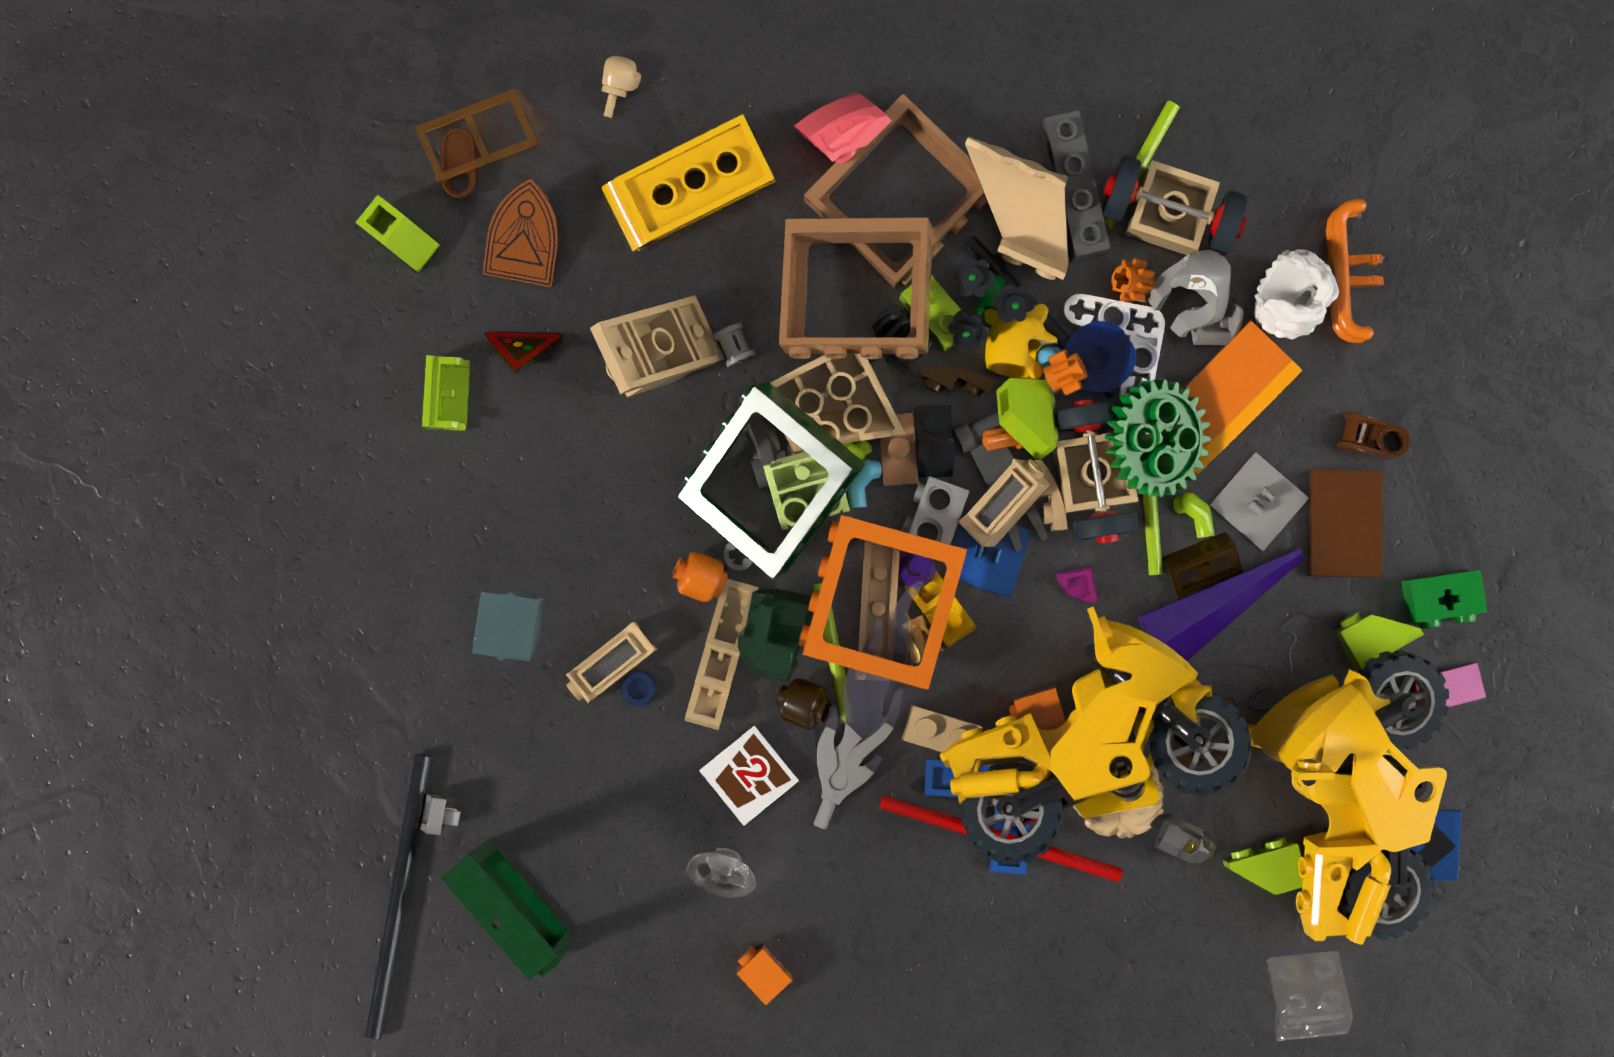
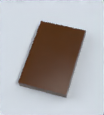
(1345, 523)

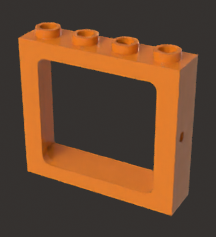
(821, 601)

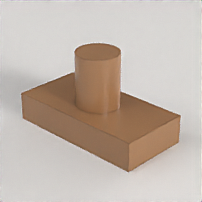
(900, 455)

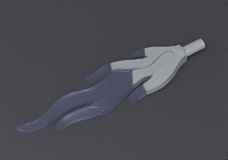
(865, 725)

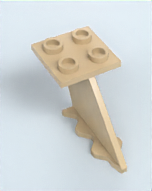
(1026, 207)

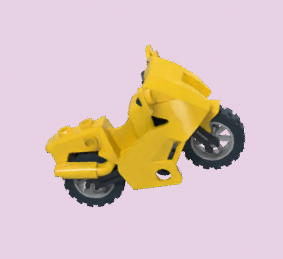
(1098, 751)
(1353, 765)

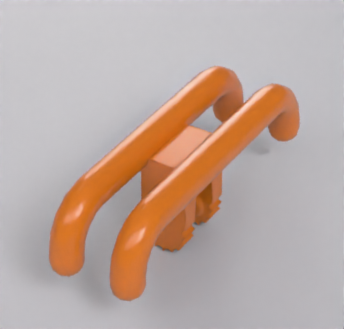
(1339, 263)

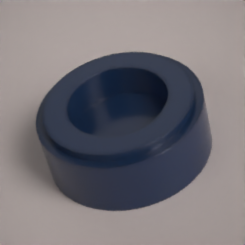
(638, 688)

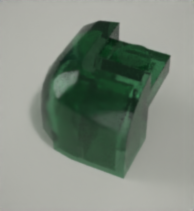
(773, 632)

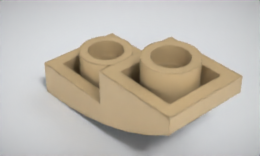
(1053, 511)

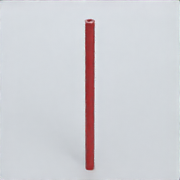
(955, 824)

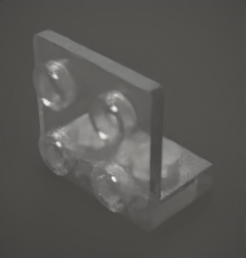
(1309, 996)

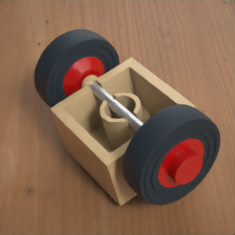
(1173, 207)
(1086, 474)

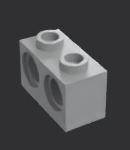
(943, 520)

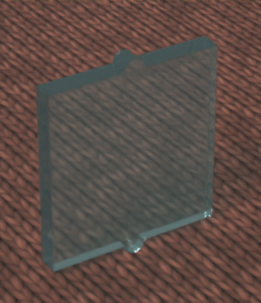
(505, 626)

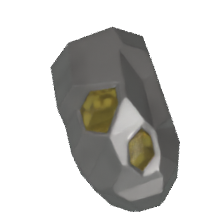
(1185, 840)

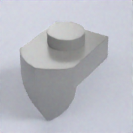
(1220, 332)

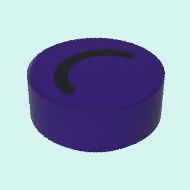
(916, 568)

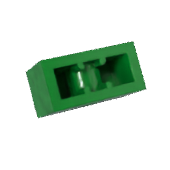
(1465, 594)

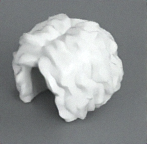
(1294, 294)

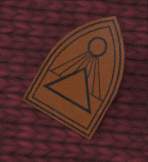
(523, 237)

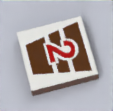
(749, 775)

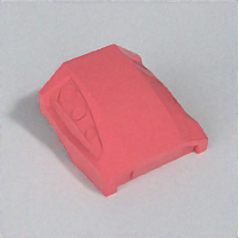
(843, 126)

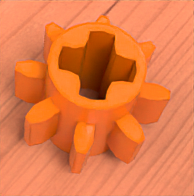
(1133, 280)
(1065, 372)

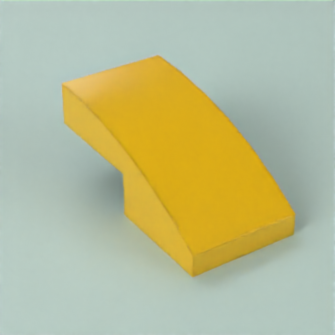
(958, 623)

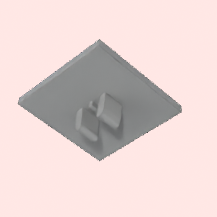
(1259, 501)

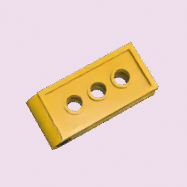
(634, 192)

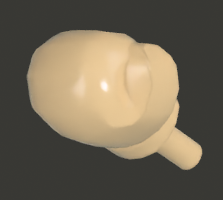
(617, 79)

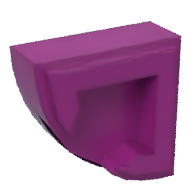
(1079, 584)

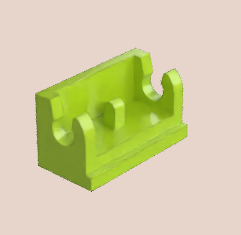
(446, 393)

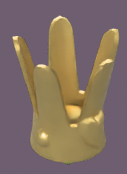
(918, 638)

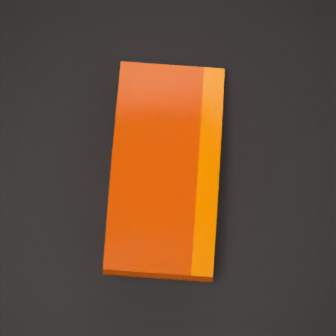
(1239, 386)

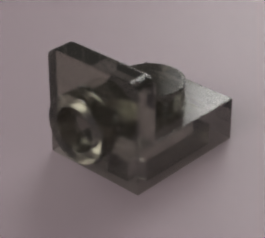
(892, 374)

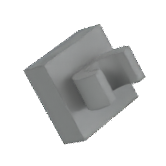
(436, 814)

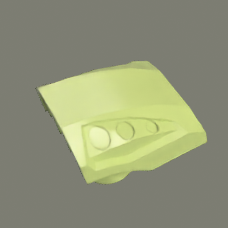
(794, 485)

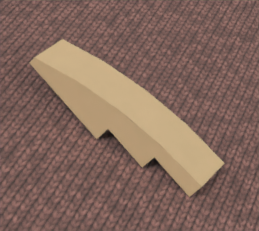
(720, 656)

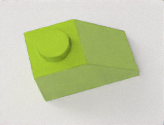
(1370, 635)

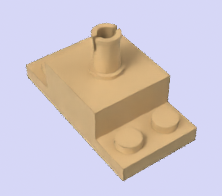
(656, 345)

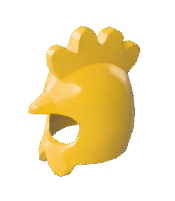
(1014, 345)

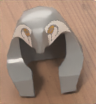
(1205, 273)

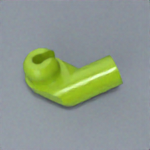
(1198, 510)

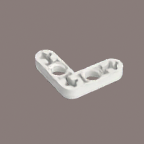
(1140, 339)

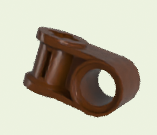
(1366, 435)

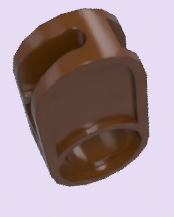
(457, 149)

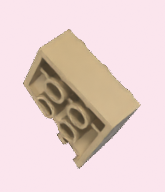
(841, 398)

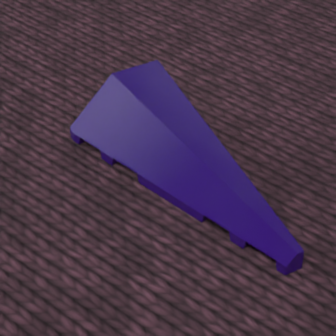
(1201, 616)

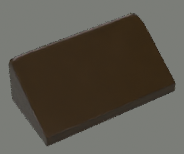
(1202, 564)

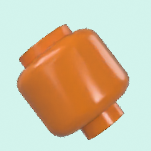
(700, 576)

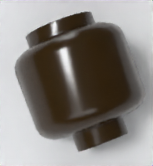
(803, 703)

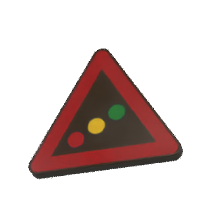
(521, 348)

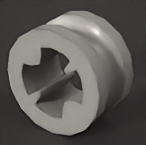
(746, 563)

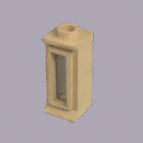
(1005, 502)
(609, 663)

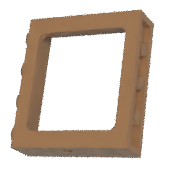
(909, 116)
(803, 233)

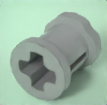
(734, 345)

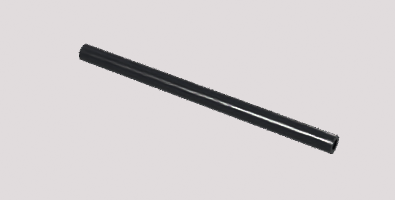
(398, 896)

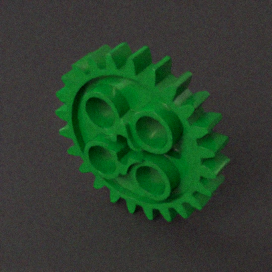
(1158, 438)

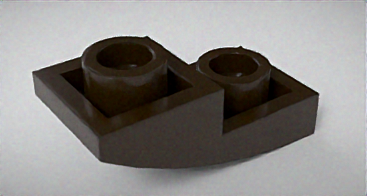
(944, 377)

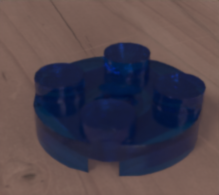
(1114, 344)

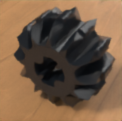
(895, 324)

